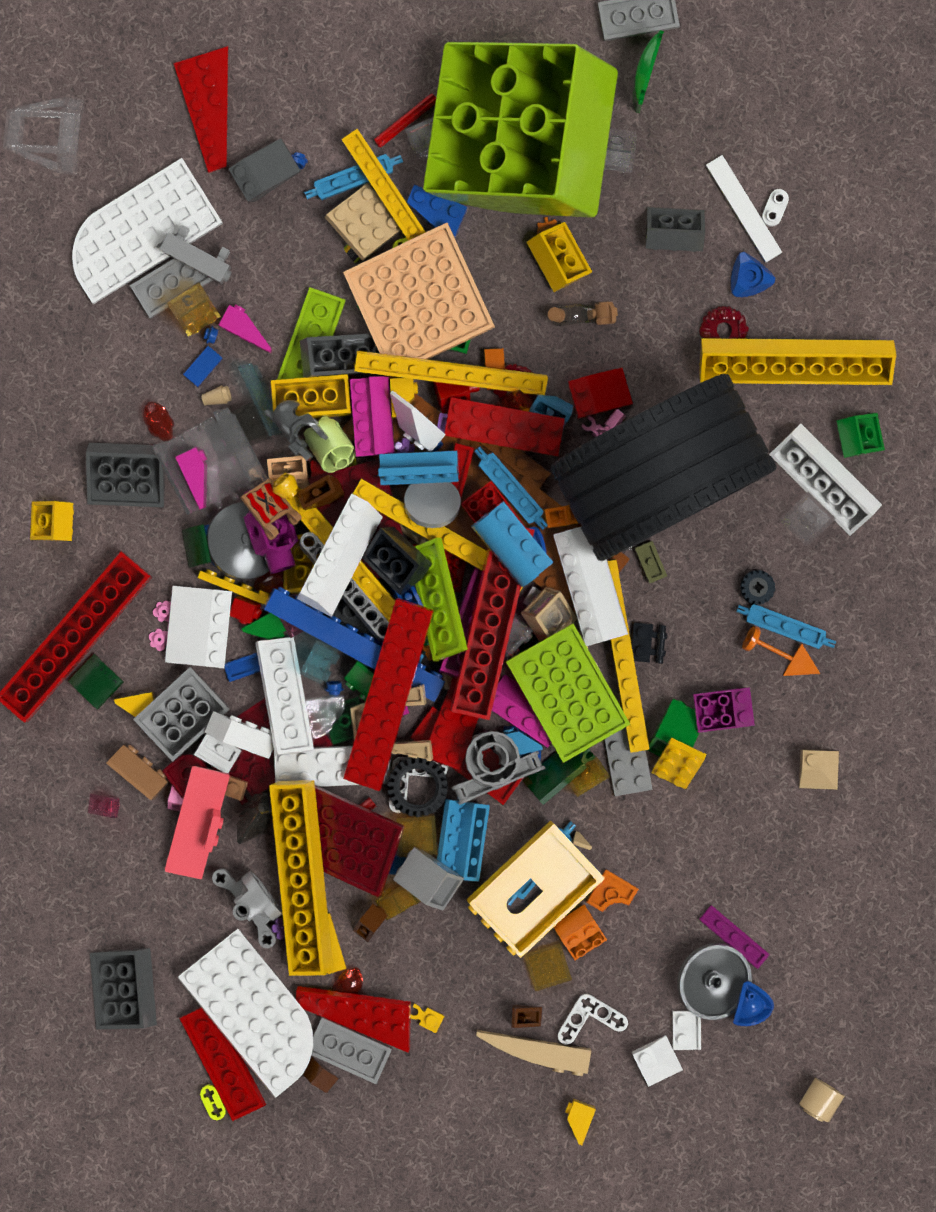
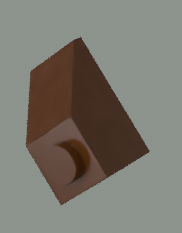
(320, 493)
(370, 922)

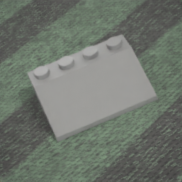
(180, 713)

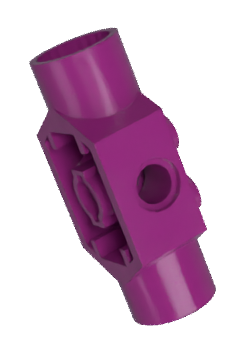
(276, 551)

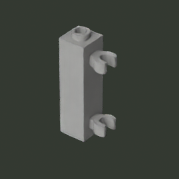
(195, 258)

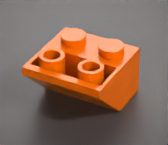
(579, 932)

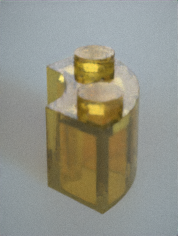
(396, 901)

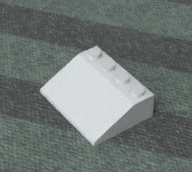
(198, 626)

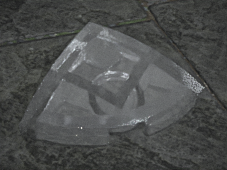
(323, 713)

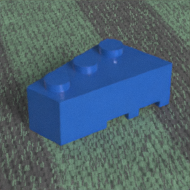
(436, 210)

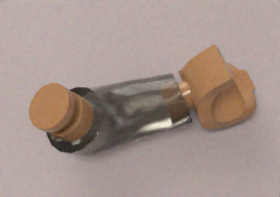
(583, 313)

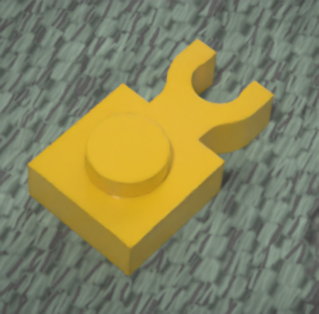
(429, 1019)

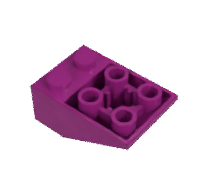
(723, 709)

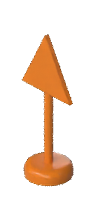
(800, 663)

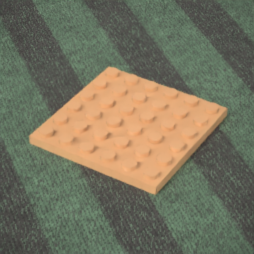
(419, 297)

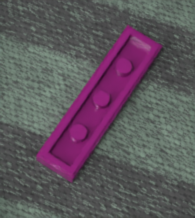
(734, 936)

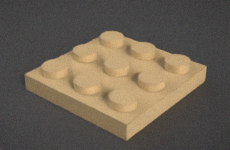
(363, 221)

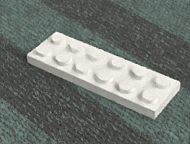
(284, 696)
(322, 765)

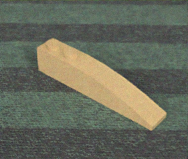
(540, 1052)

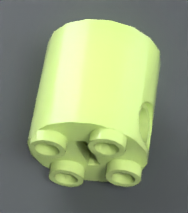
(336, 451)

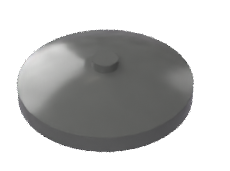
(231, 544)
(713, 980)

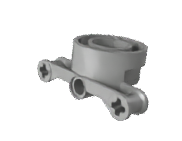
(512, 765)
(256, 898)

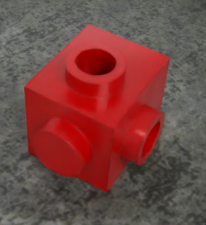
(245, 610)

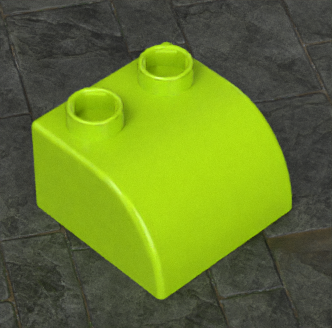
(521, 128)

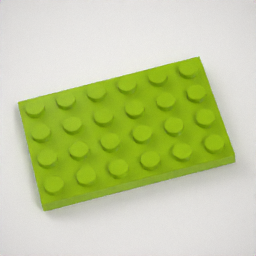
(567, 692)

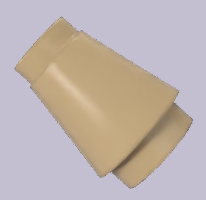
(219, 395)

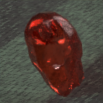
(158, 421)
(269, 581)
(349, 981)

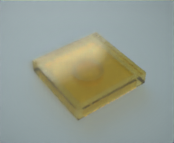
(547, 967)

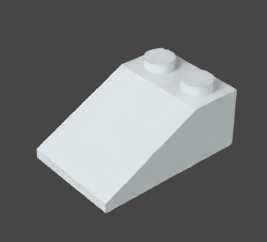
(415, 424)

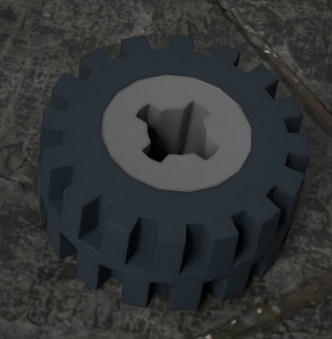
(751, 589)

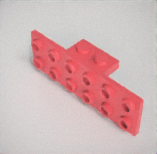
(197, 822)

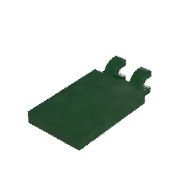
(556, 775)

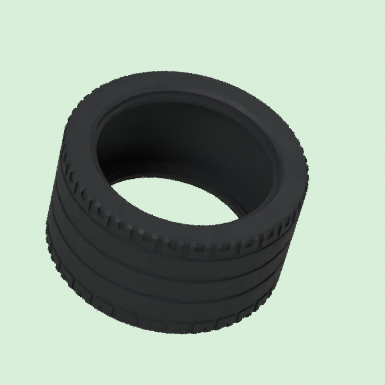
(662, 466)

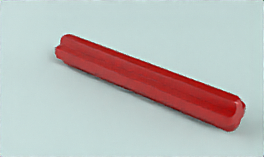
(405, 120)

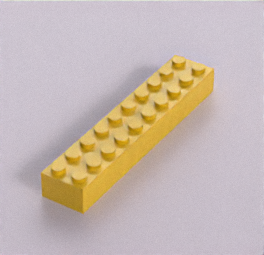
(799, 361)
(301, 877)

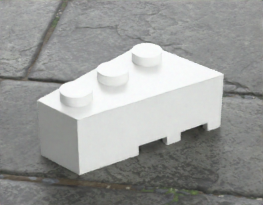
(241, 735)

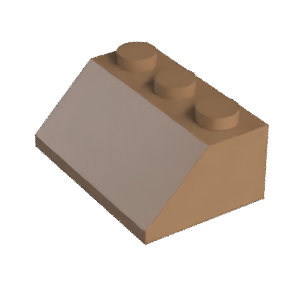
(138, 771)

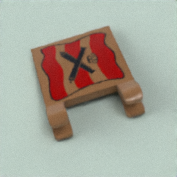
(269, 507)

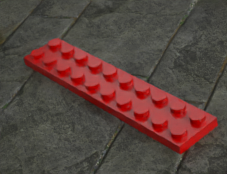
(388, 694)

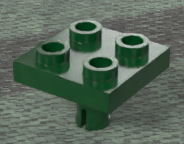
(342, 727)

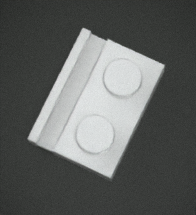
(217, 753)
(686, 1031)

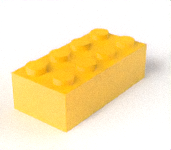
(316, 395)

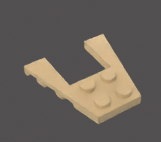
(413, 749)

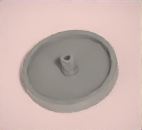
(432, 504)

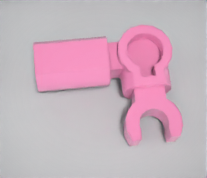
(614, 420)

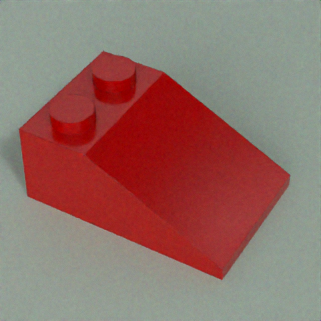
(599, 393)

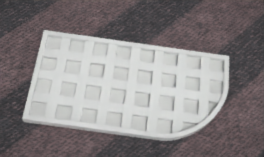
(128, 232)
(252, 1011)

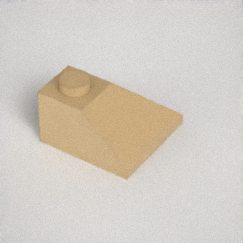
(818, 769)

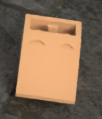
(292, 465)

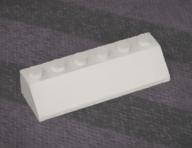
(825, 479)
(340, 555)
(590, 588)

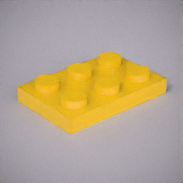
(678, 763)

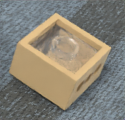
(548, 613)

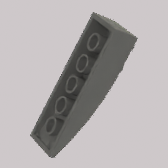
(334, 354)

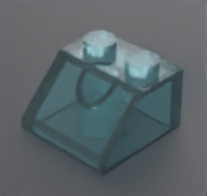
(320, 661)

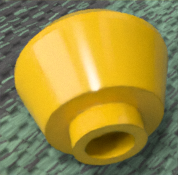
(286, 487)

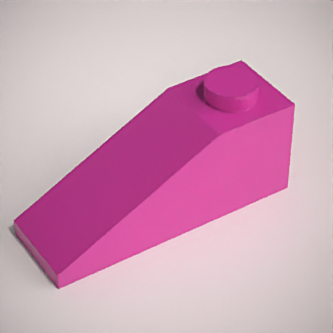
(239, 324)
(195, 472)

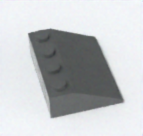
(124, 475)
(123, 989)

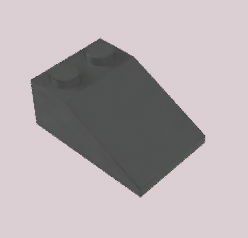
(264, 170)

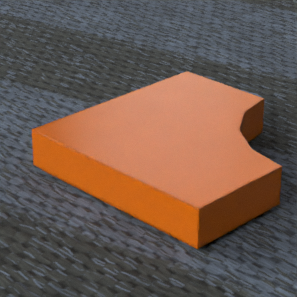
(611, 891)

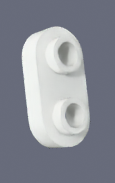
(775, 207)

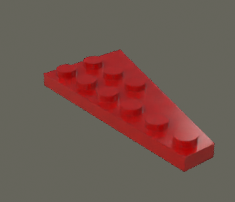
(206, 95)
(373, 1016)

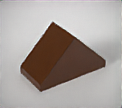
(526, 1016)
(319, 1075)

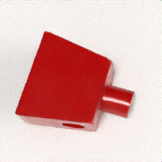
(445, 391)

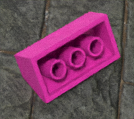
(515, 709)

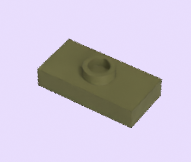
(650, 562)

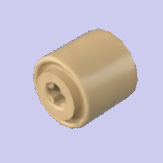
(821, 1100)

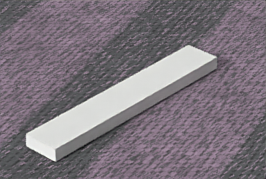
(743, 208)

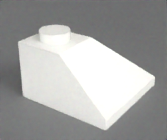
(657, 1060)

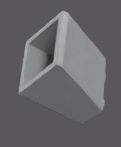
(428, 879)

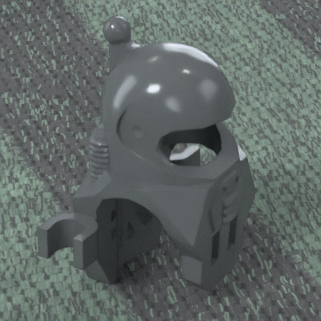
(290, 424)

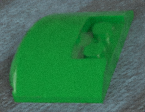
(645, 69)

